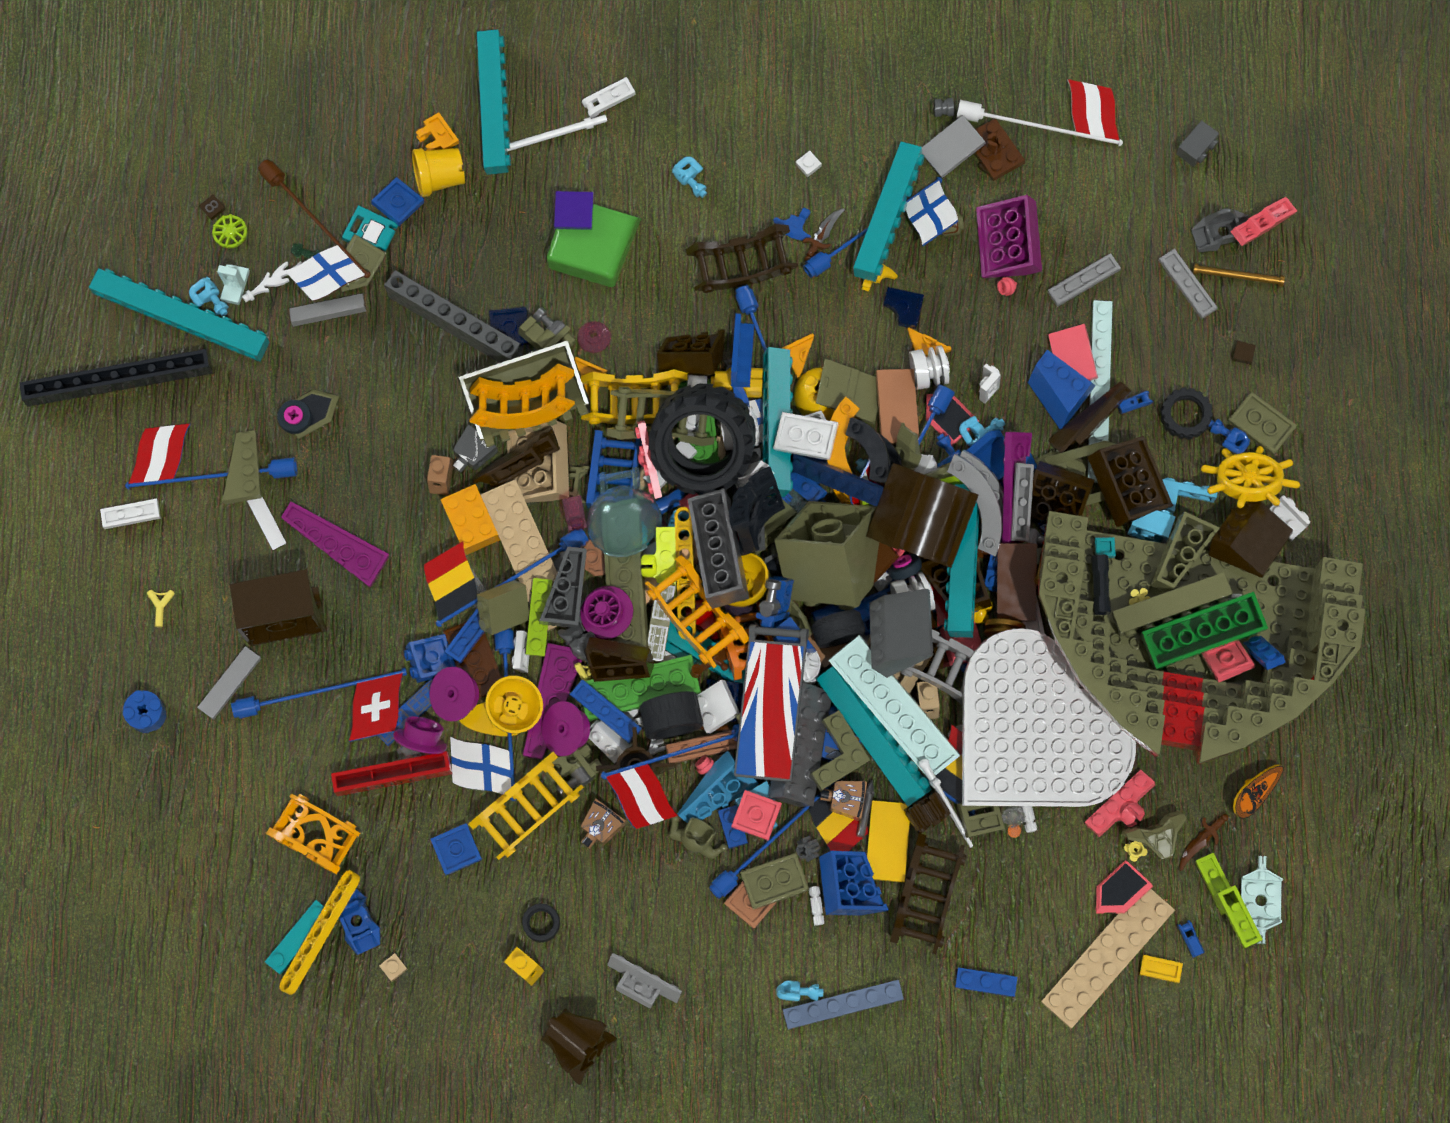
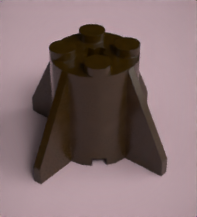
(636, 755)
(576, 1042)

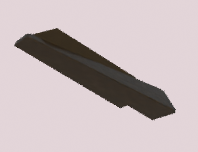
(1089, 420)
(519, 460)

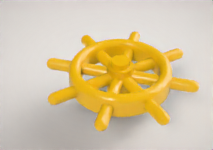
(1250, 477)

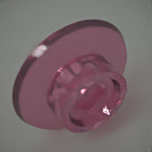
(595, 344)

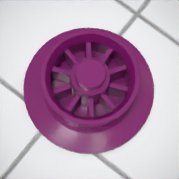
(607, 612)
(453, 694)
(565, 728)
(421, 735)

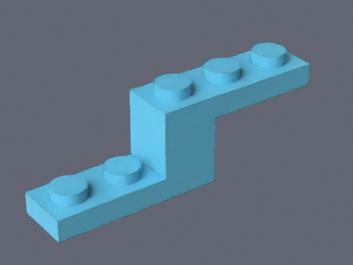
(1188, 490)

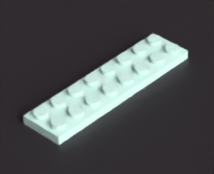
(894, 707)

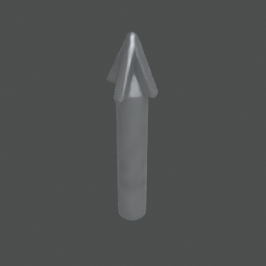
(869, 794)

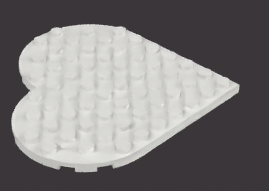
(1034, 731)

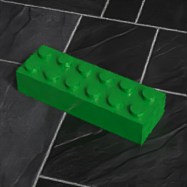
(1204, 631)

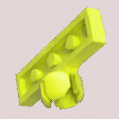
(664, 557)

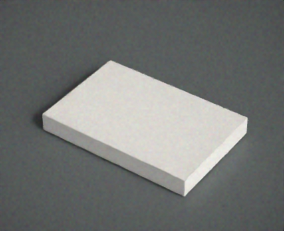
(806, 436)

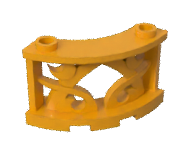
(323, 858)

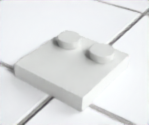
(717, 706)

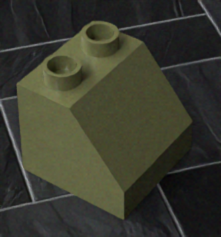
(829, 554)

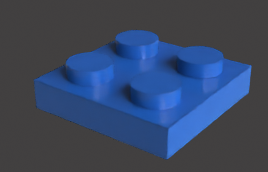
(397, 201)
(456, 849)

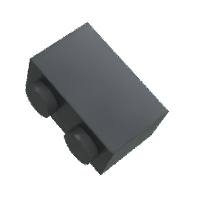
(1198, 143)

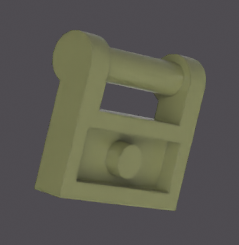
(981, 823)

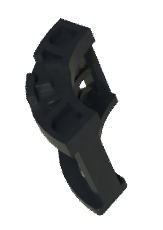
(879, 449)
(750, 524)

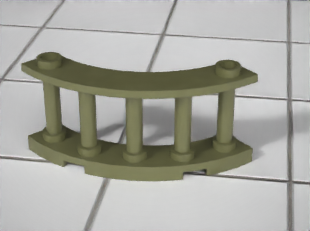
(623, 431)

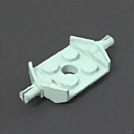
(1268, 885)

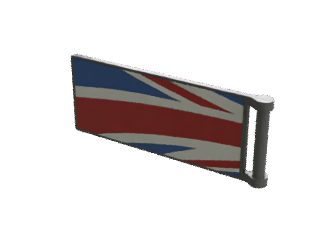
(771, 705)

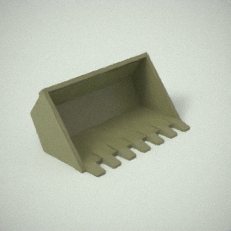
(520, 369)

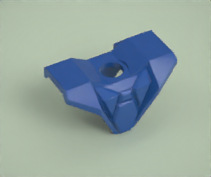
(368, 933)

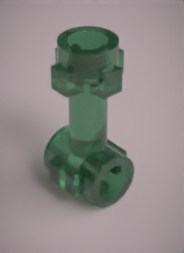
(297, 250)

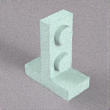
(234, 282)

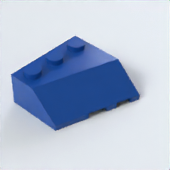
(1059, 387)
(849, 884)

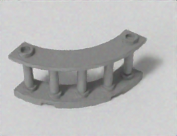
(985, 483)
(961, 653)

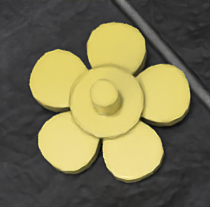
(1138, 595)

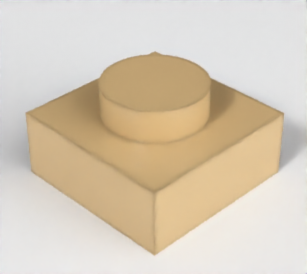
(393, 967)

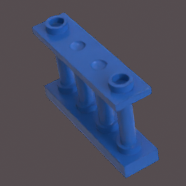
(598, 460)

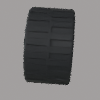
(671, 715)

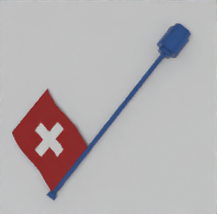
(373, 704)

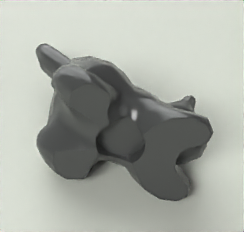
(577, 641)

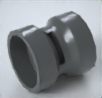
(943, 107)

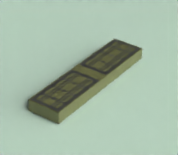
(660, 625)

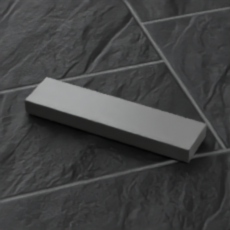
(1083, 280)
(1188, 284)
(229, 682)

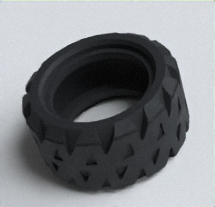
(695, 476)

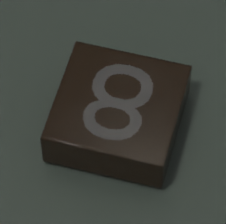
(212, 207)

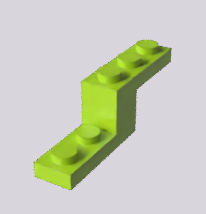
(1228, 900)

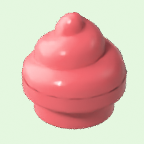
(1006, 286)
(704, 764)

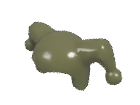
(696, 837)

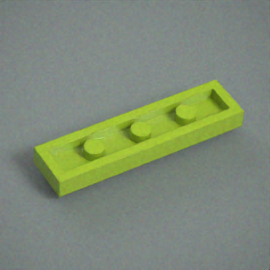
(537, 632)

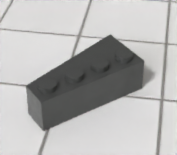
(566, 593)

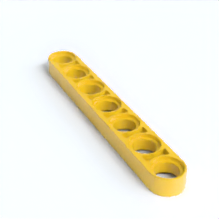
(684, 583)
(303, 957)

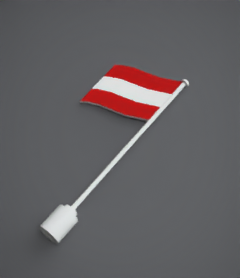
(1091, 113)

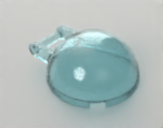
(622, 516)

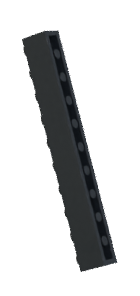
(116, 377)

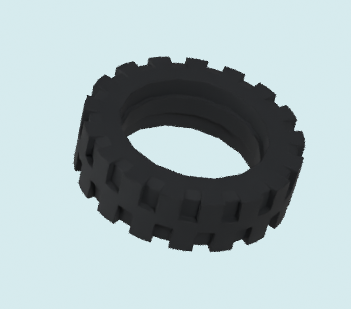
(1196, 397)

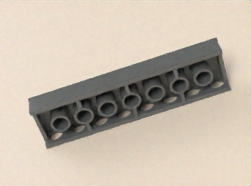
(452, 320)

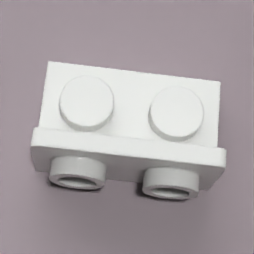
(990, 382)
(1291, 516)

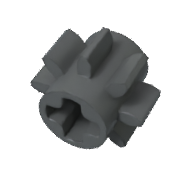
(808, 848)

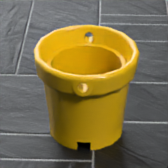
(437, 169)

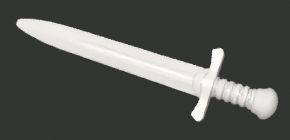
(935, 783)

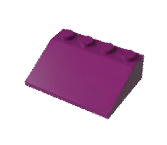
(1009, 238)

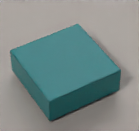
(1105, 546)

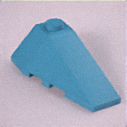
(716, 789)

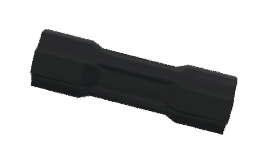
(1101, 598)

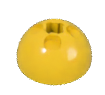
(806, 394)
(756, 576)
(522, 698)

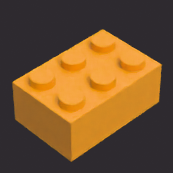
(470, 519)

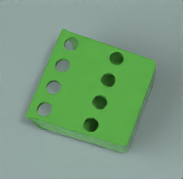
(594, 253)

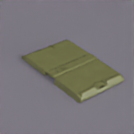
(841, 382)

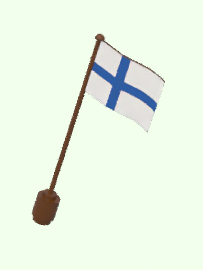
(326, 270)

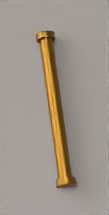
(1238, 274)

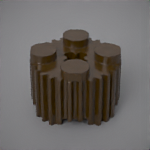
(927, 812)

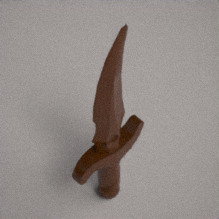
(1202, 839)

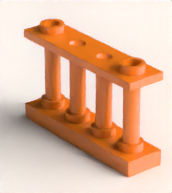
(733, 651)

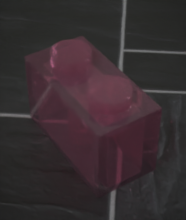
(574, 513)

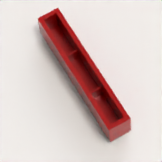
(391, 773)

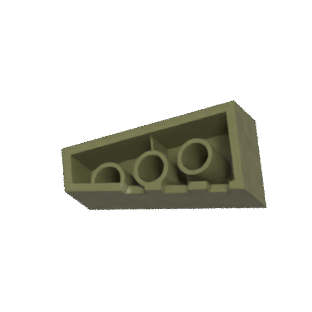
(1183, 548)

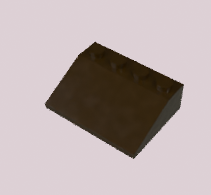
(1129, 480)
(1250, 538)

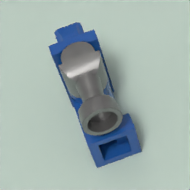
(777, 602)

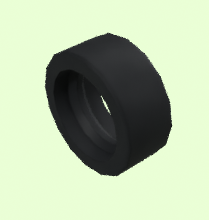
(526, 922)

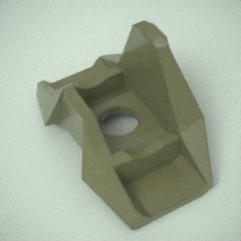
(908, 447)
(1159, 837)

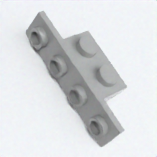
(641, 984)

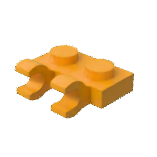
(440, 131)

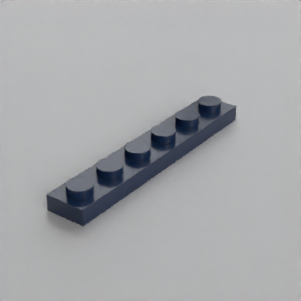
(837, 479)

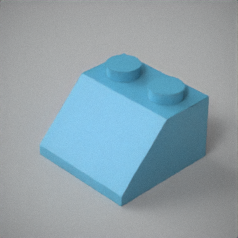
(1153, 527)

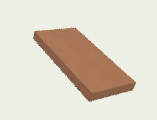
(896, 402)

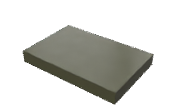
(1262, 423)
(774, 881)

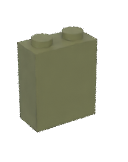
(503, 607)

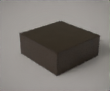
(1244, 352)

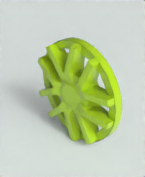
(229, 231)

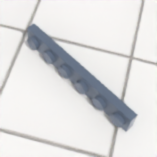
(843, 1004)

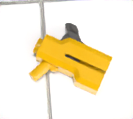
(723, 379)

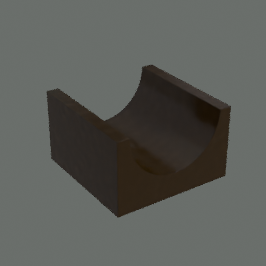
(922, 515)
(277, 608)

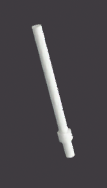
(588, 123)

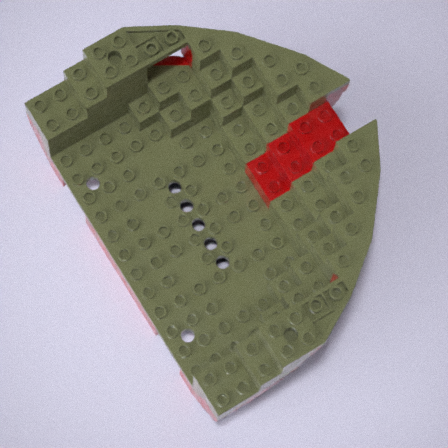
(1309, 616)

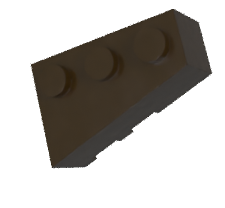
(618, 660)

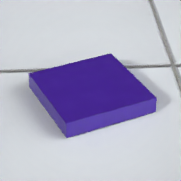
(573, 210)

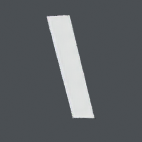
(267, 523)

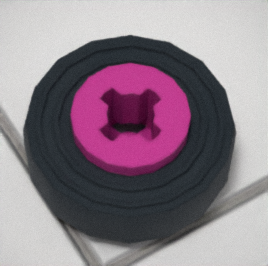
(298, 422)
(905, 567)

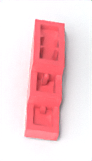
(1264, 221)

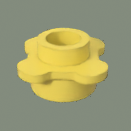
(1141, 851)

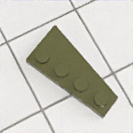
(244, 472)

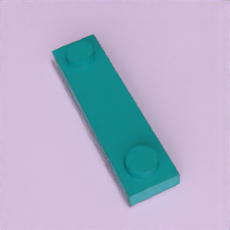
(289, 946)

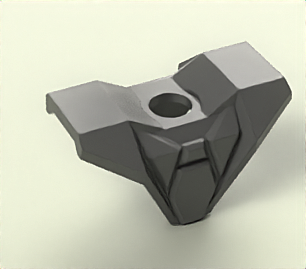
(1206, 231)

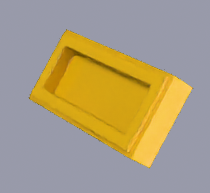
(1161, 969)

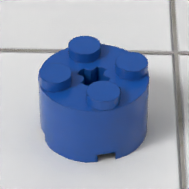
(147, 721)

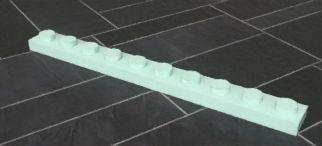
(1102, 358)

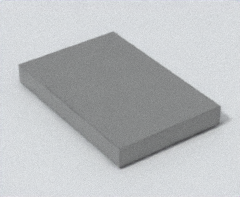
(952, 146)

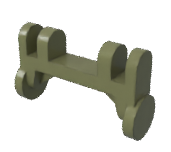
(580, 472)

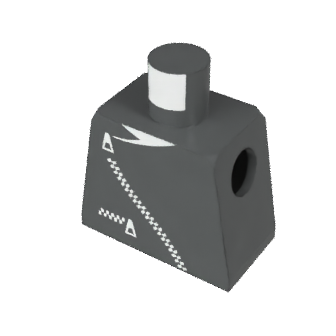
(472, 450)

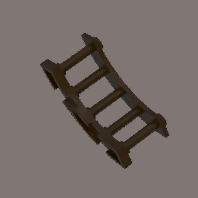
(739, 246)
(909, 889)

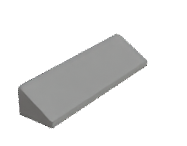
(327, 310)
(1022, 502)

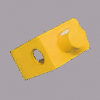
(523, 966)

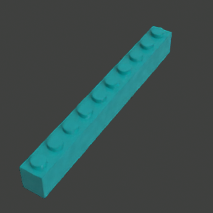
(179, 314)

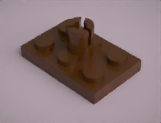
(999, 153)

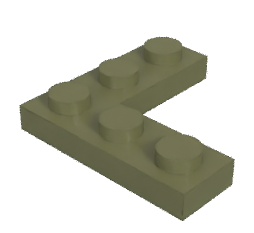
(850, 748)

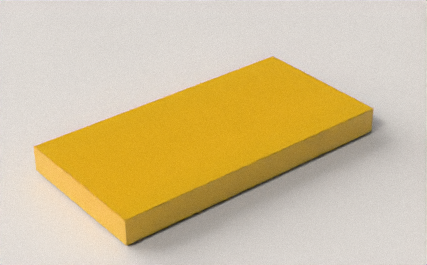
(888, 841)

